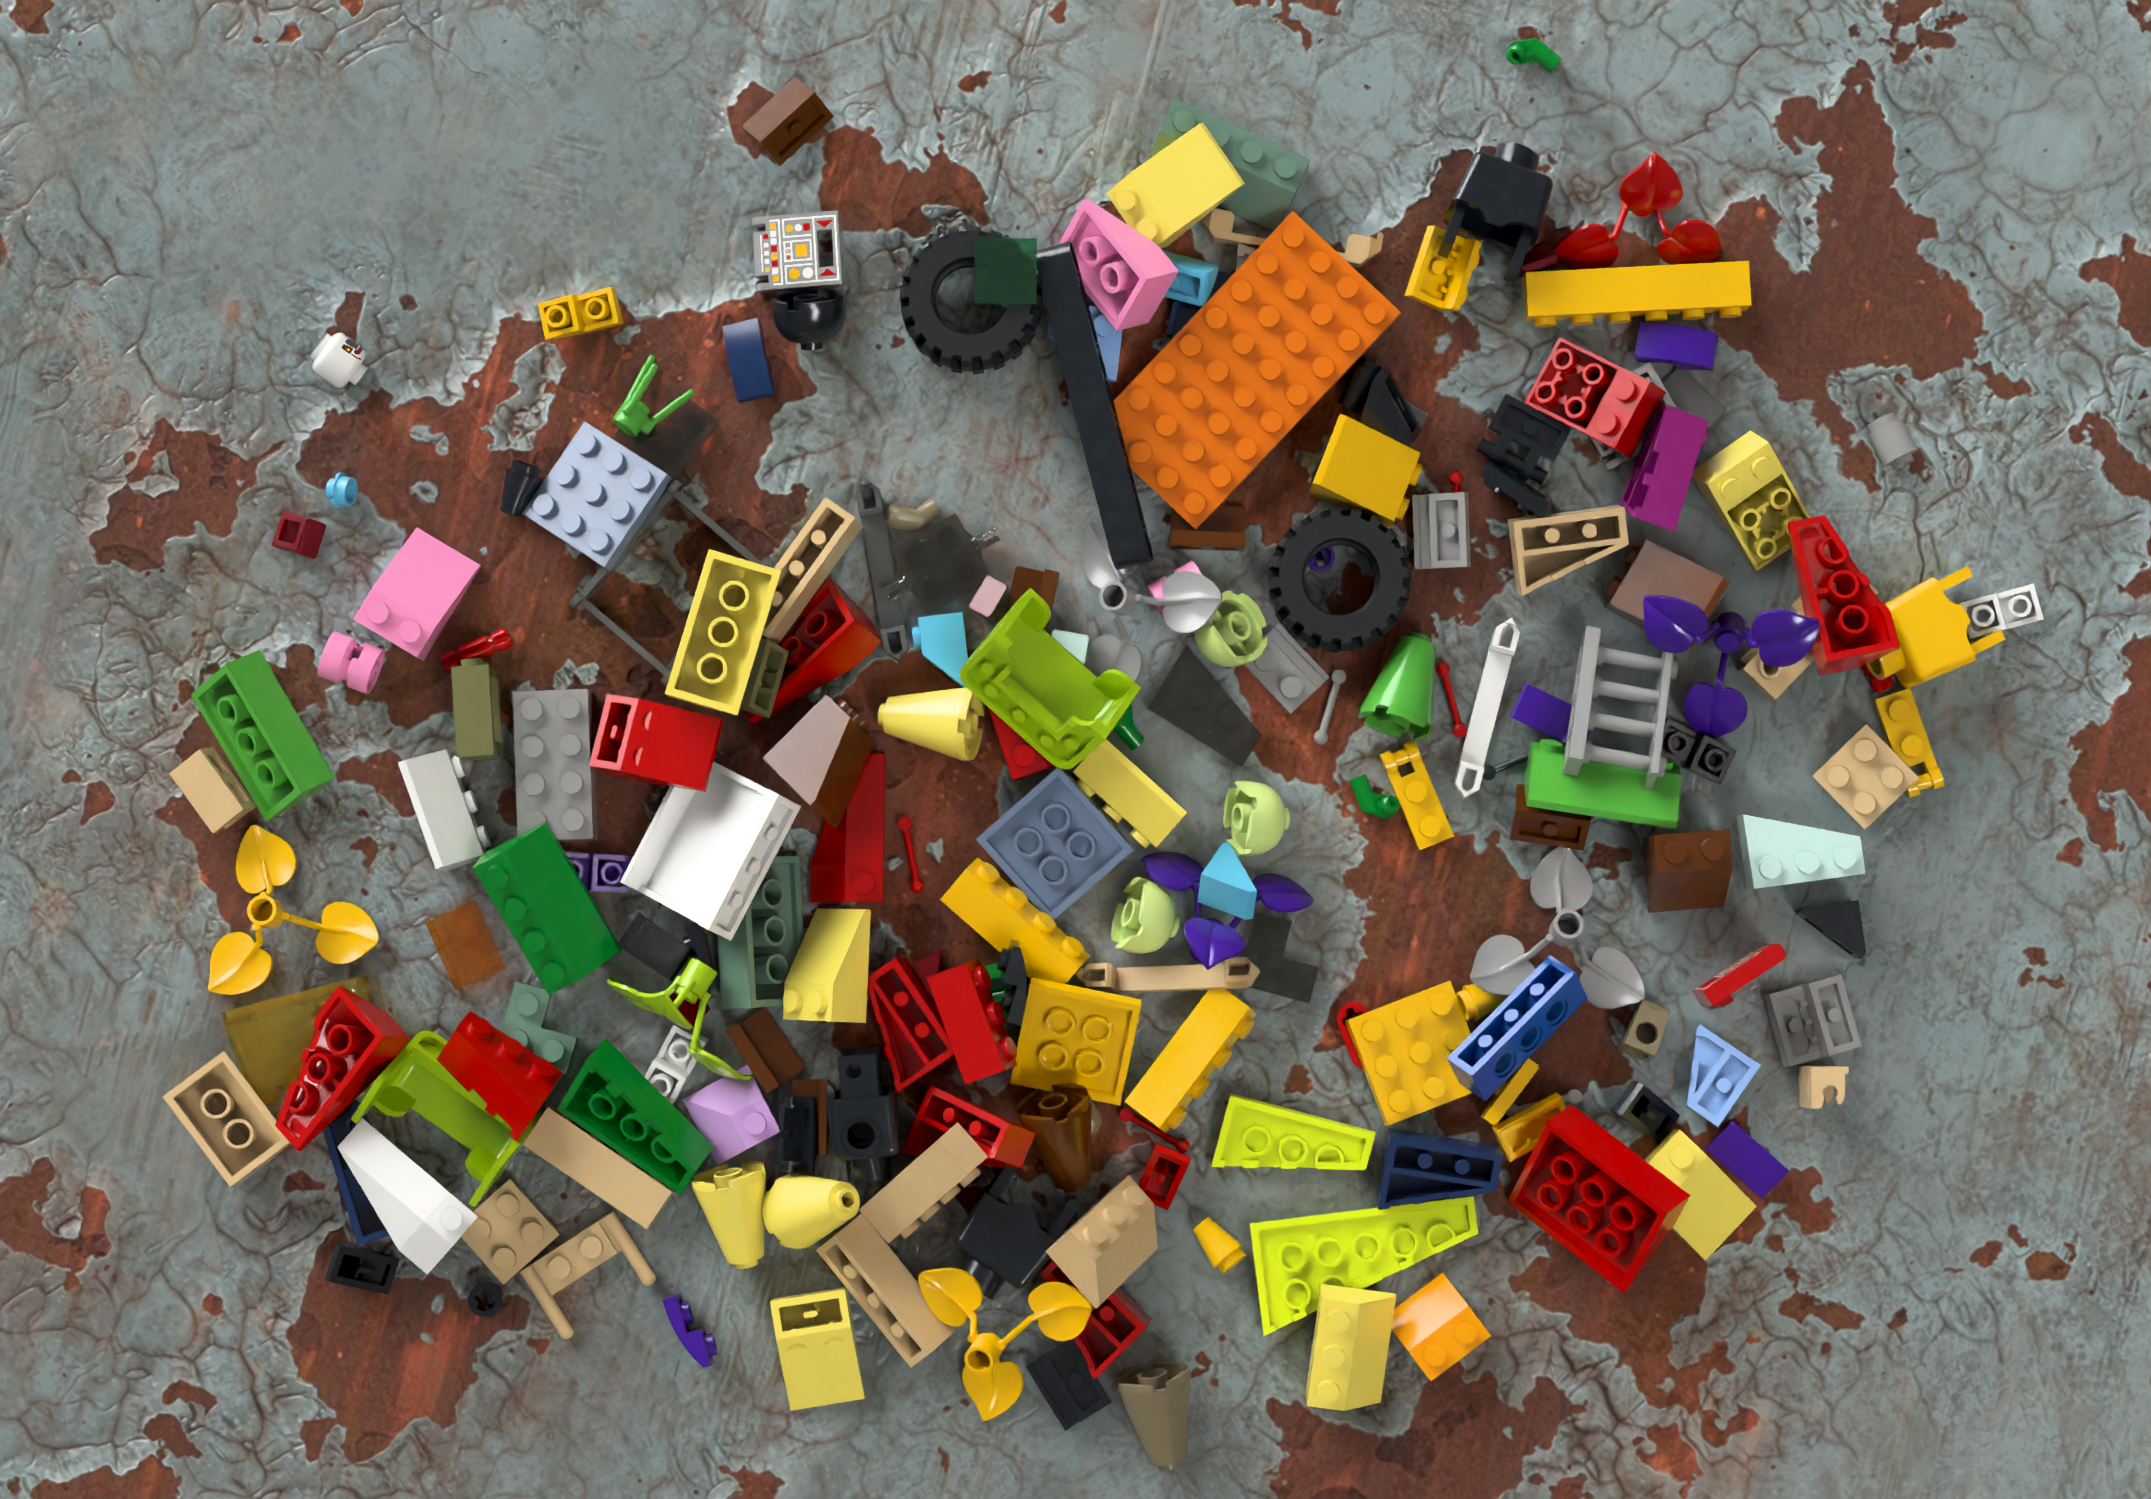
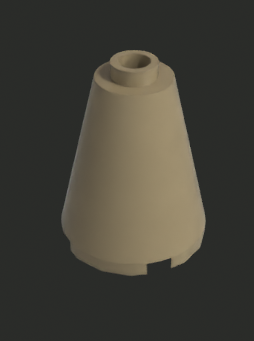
(1159, 1410)

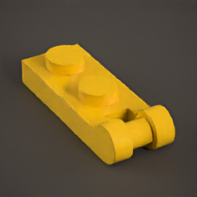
(1908, 738)
(1417, 797)

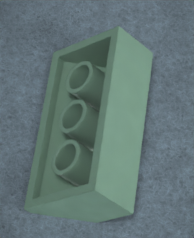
(1267, 169)
(766, 941)

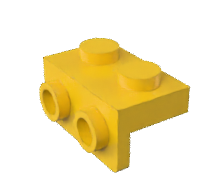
(1440, 280)

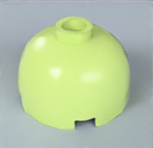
(1233, 632)
(1255, 818)
(1145, 919)

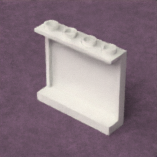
(711, 849)

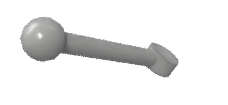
(1338, 677)
(1573, 1096)

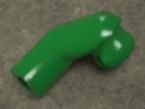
(1531, 51)
(1127, 731)
(1372, 802)

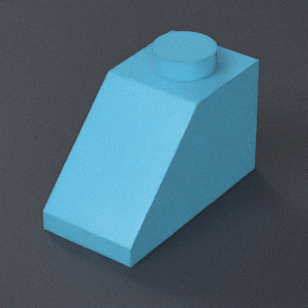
(943, 642)

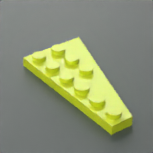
(1348, 1251)

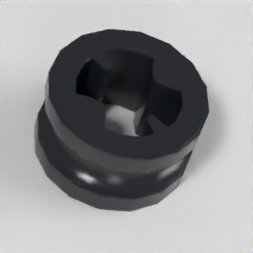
(475, 1302)

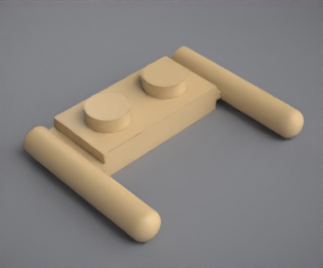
(576, 1259)

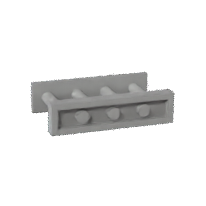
(1585, 718)

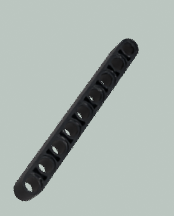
(1093, 406)

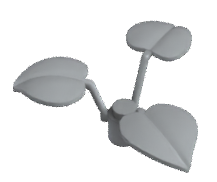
(1187, 602)
(1566, 885)

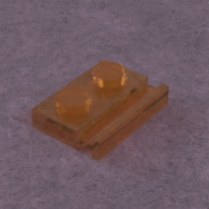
(465, 945)

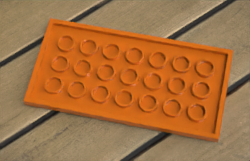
(1248, 369)

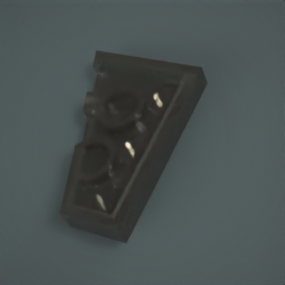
(1203, 710)

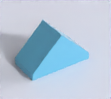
(1227, 884)

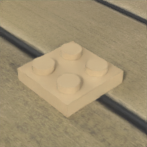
(1866, 776)
(509, 1231)

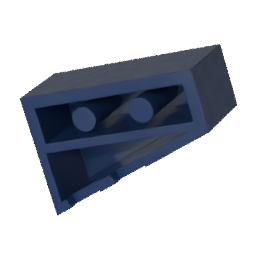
(1435, 1167)

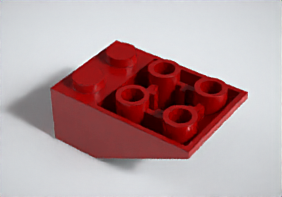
(1595, 397)
(655, 743)

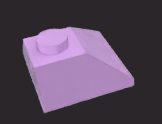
(732, 1115)

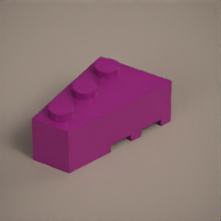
(1665, 466)

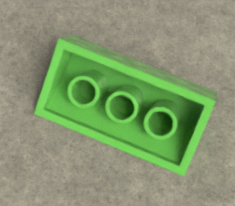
(262, 735)
(1600, 788)

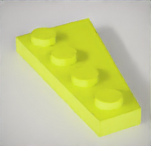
(1275, 1136)

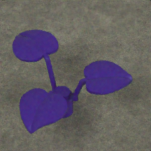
(1779, 635)
(1210, 938)

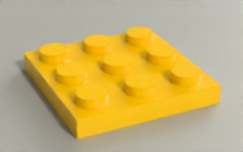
(1076, 1039)
(1407, 1051)

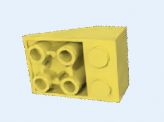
(1751, 497)
(817, 1348)

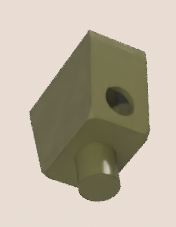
(764, 679)

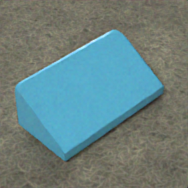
(1193, 280)

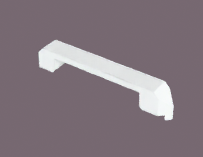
(1486, 707)

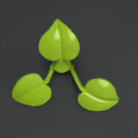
(690, 987)

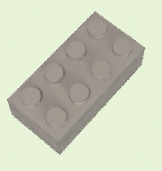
(553, 762)

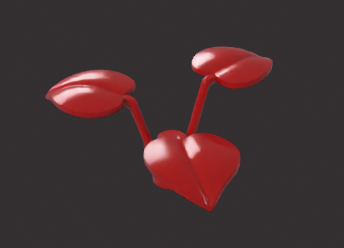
(1644, 190)

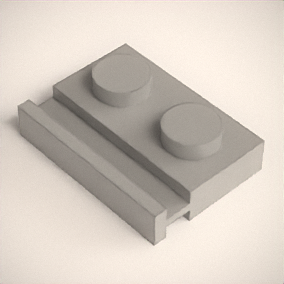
(1441, 530)
(1286, 670)

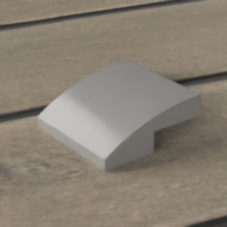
(1812, 1021)

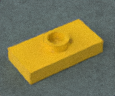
(1508, 1092)
(1521, 1131)

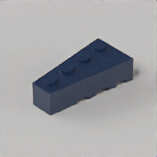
(363, 1218)

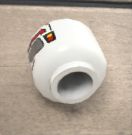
(339, 360)

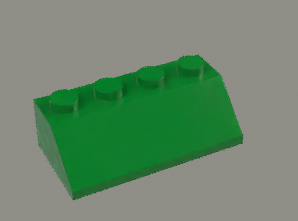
(546, 907)

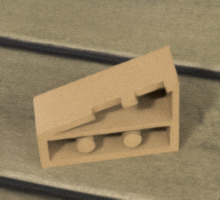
(1563, 542)

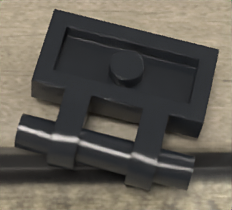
(1529, 429)

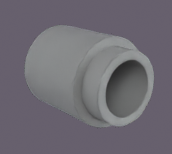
(1892, 441)

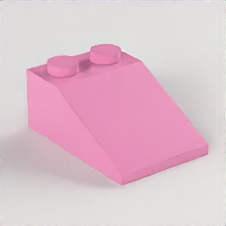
(1118, 266)
(417, 593)

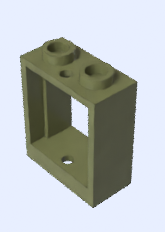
(477, 711)

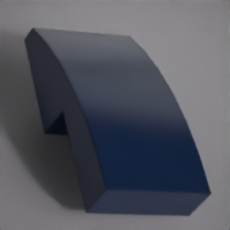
(748, 360)

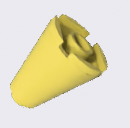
(936, 720)
(807, 1208)
(734, 1209)

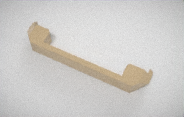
(1220, 225)
(1232, 974)

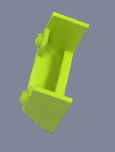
(425, 1086)

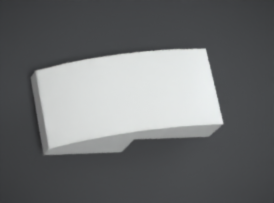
(2003, 611)
(673, 1063)

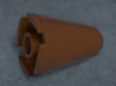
(1062, 1132)

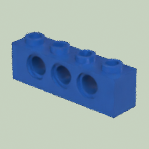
(1517, 1028)

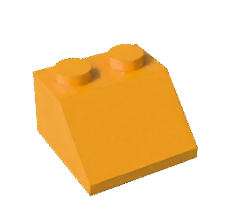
(1437, 1327)

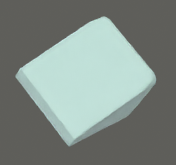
(1073, 642)

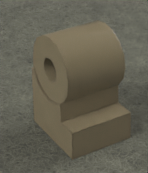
(1645, 1031)

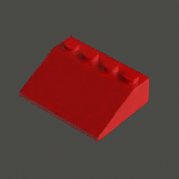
(1597, 1197)

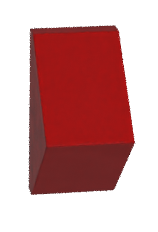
(1163, 1174)

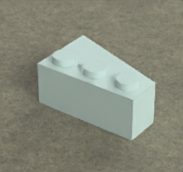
(1793, 853)

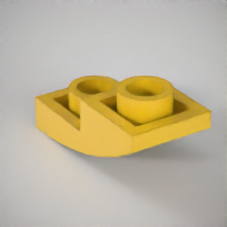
(580, 313)

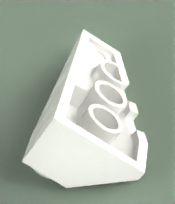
(409, 1202)

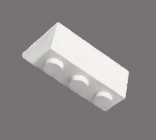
(445, 809)

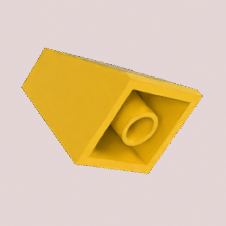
(1366, 471)

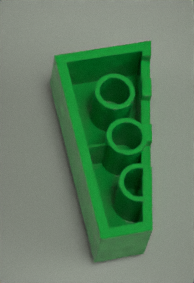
(635, 1118)

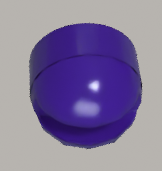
(1328, 558)

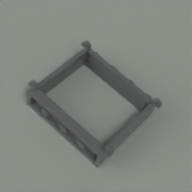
(591, 584)

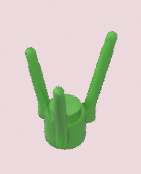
(633, 413)

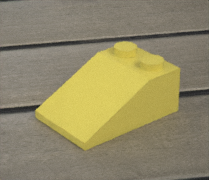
(1176, 187)
(830, 969)
(1715, 1200)

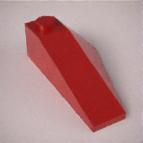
(1852, 619)
(823, 644)
(851, 857)
(345, 1056)

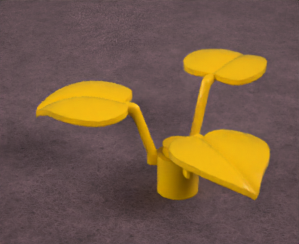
(266, 862)
(988, 1381)

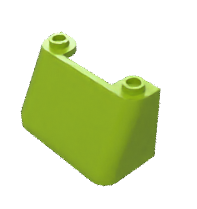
(1044, 688)

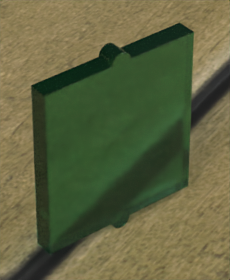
(1005, 271)

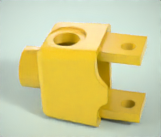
(1930, 634)

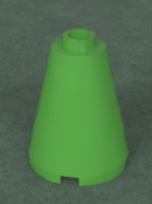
(1403, 690)

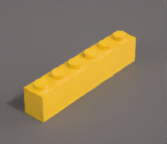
(1636, 292)

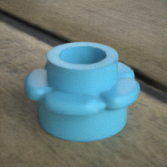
(342, 490)

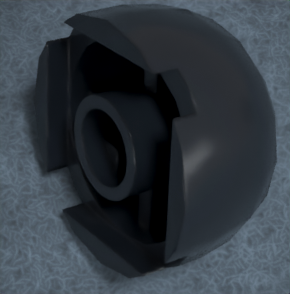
(809, 317)

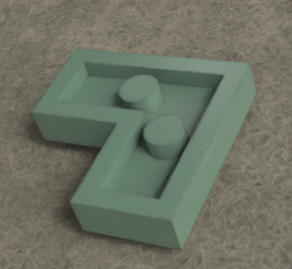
(525, 1024)

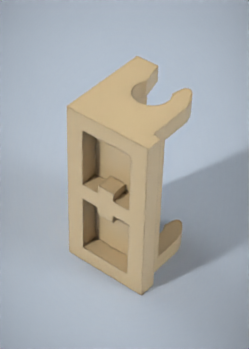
(212, 789)
(1818, 1085)

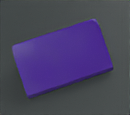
(1746, 1159)

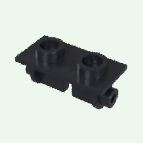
(798, 1117)

